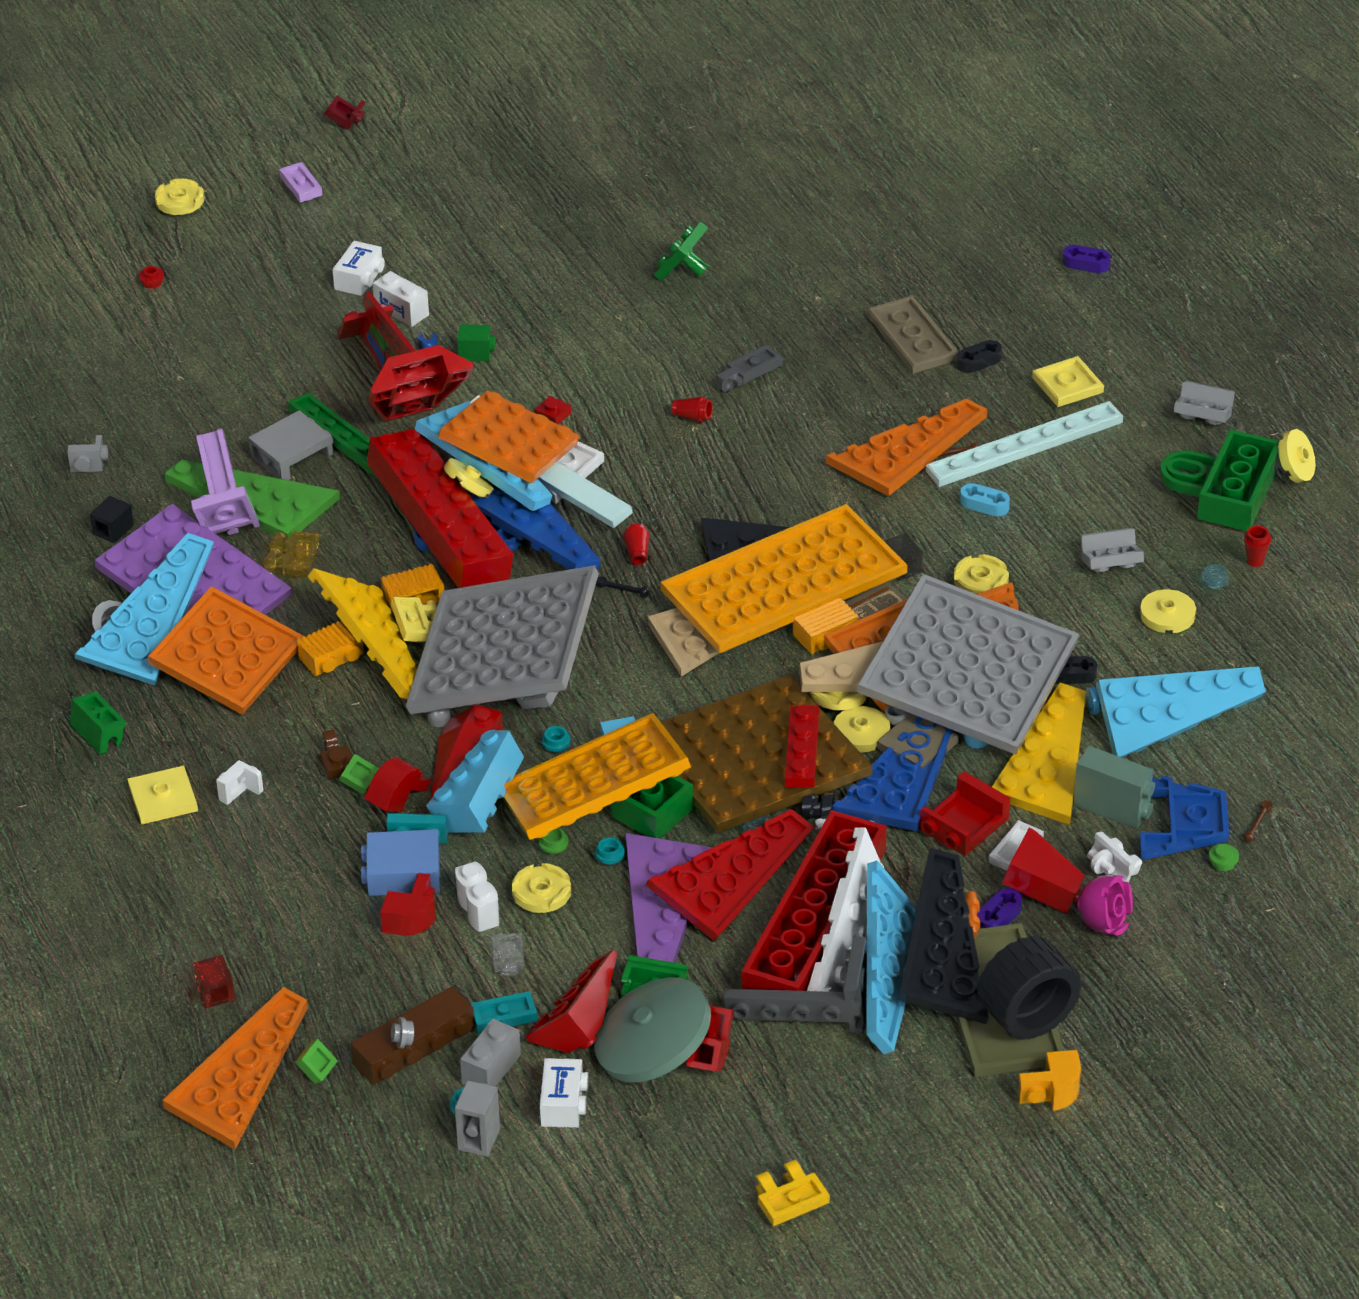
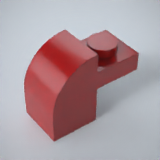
(394, 783)
(409, 913)
(715, 1045)

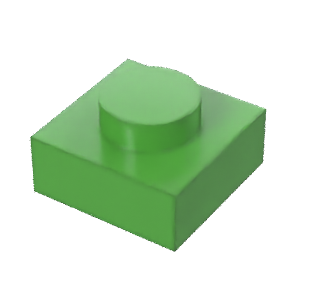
(358, 774)
(316, 1061)

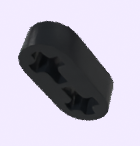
(979, 356)
(1074, 673)

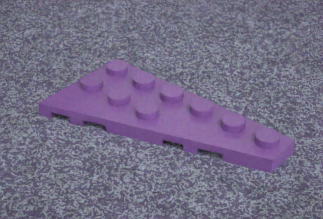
(656, 923)

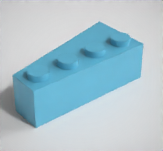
(477, 783)

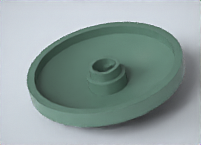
(652, 1029)

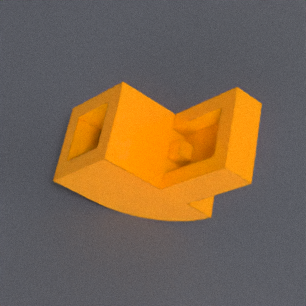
(1057, 1084)

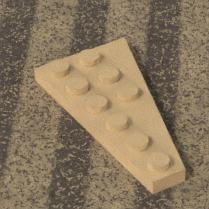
(680, 640)

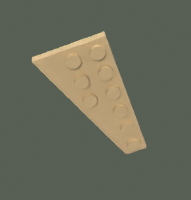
(837, 671)

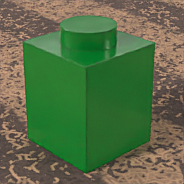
(475, 342)

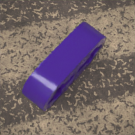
(1086, 258)
(995, 908)

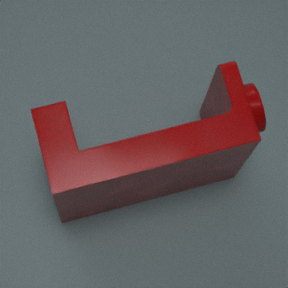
(966, 815)

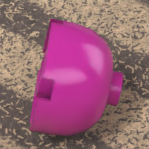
(1105, 904)

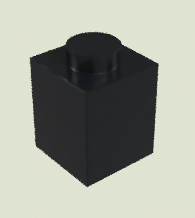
(111, 519)

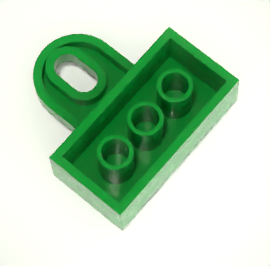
(1227, 485)

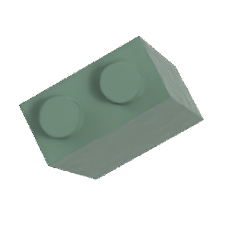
(1114, 787)

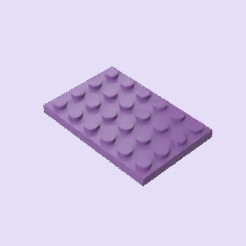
(226, 569)

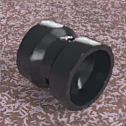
(817, 805)

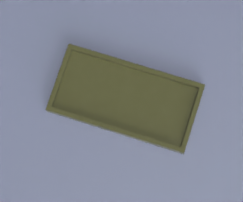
(988, 1044)

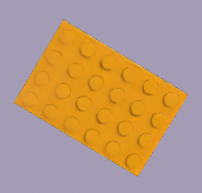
(594, 776)

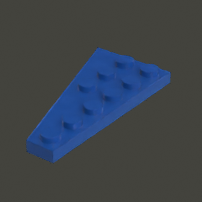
(542, 527)
(897, 786)

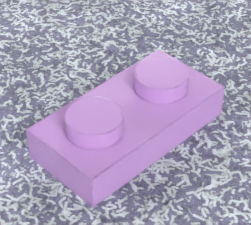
(300, 182)

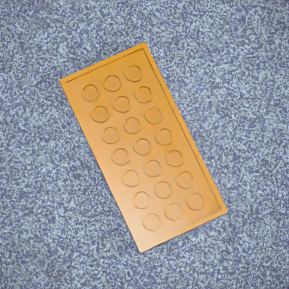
(782, 578)

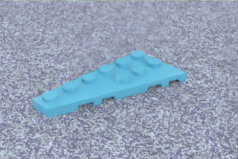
(530, 495)
(888, 936)

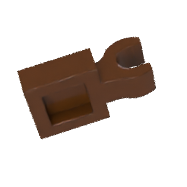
(334, 758)

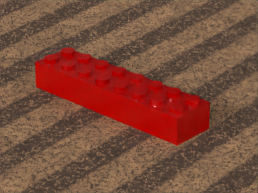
(439, 509)
(794, 934)

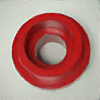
(151, 277)

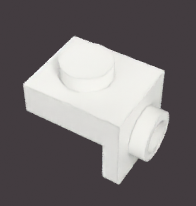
(236, 780)

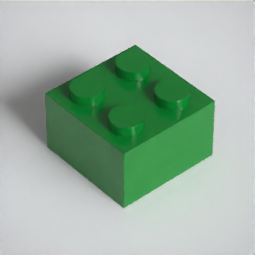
(656, 809)

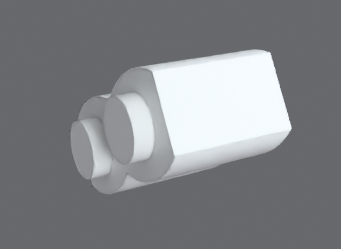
(477, 896)

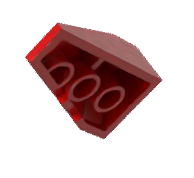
(460, 737)
(578, 1011)

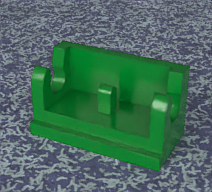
(96, 721)
(643, 970)

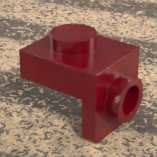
(344, 112)

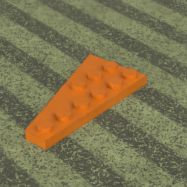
(905, 450)

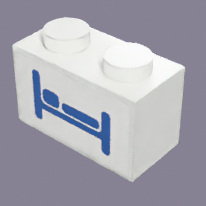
(358, 268)
(407, 298)
(562, 1092)

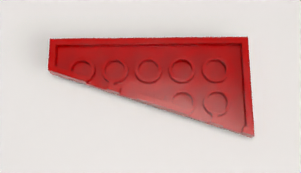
(727, 877)

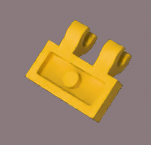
(793, 1199)

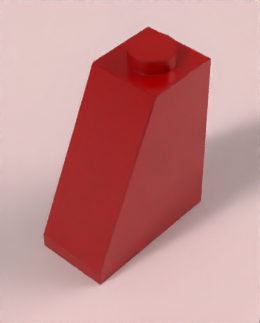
(1044, 873)

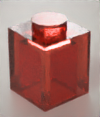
(214, 981)

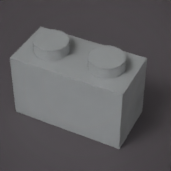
(491, 1054)
(477, 1118)

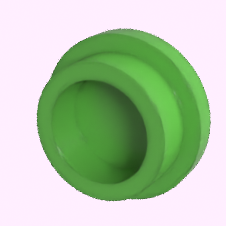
(554, 841)
(1223, 857)

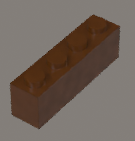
(435, 1025)

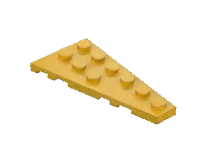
(370, 621)
(1045, 766)

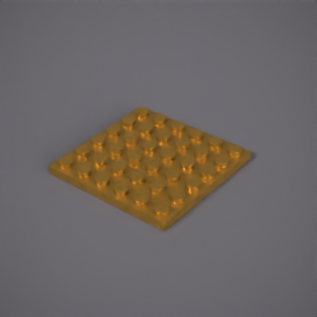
(742, 751)

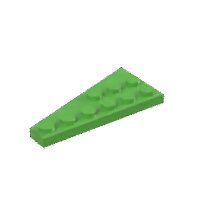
(277, 502)

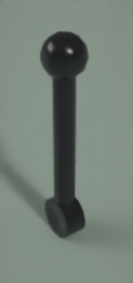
(602, 582)

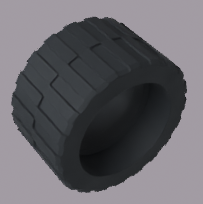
(1029, 987)

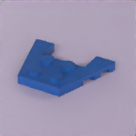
(1195, 816)

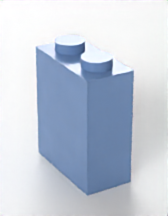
(397, 859)

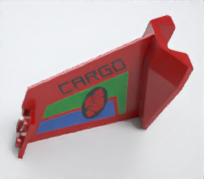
(408, 378)

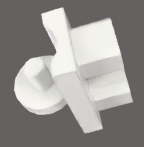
(1109, 857)

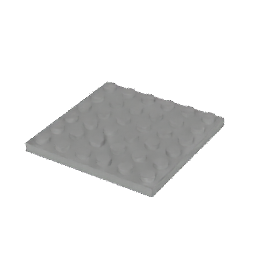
(503, 640)
(968, 663)

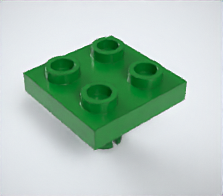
(682, 253)

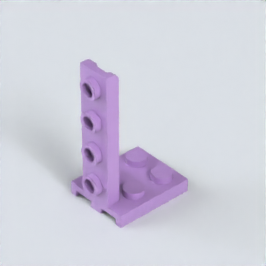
(227, 504)

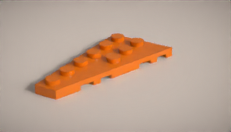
(233, 1079)

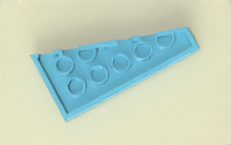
(149, 613)
(1161, 706)

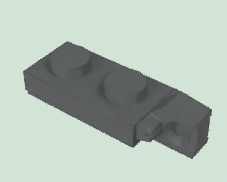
(748, 368)

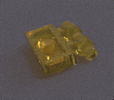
(299, 555)

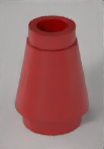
(693, 408)
(637, 542)
(1257, 543)

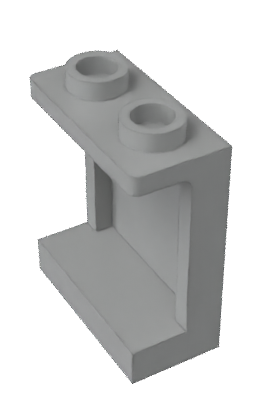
(288, 443)

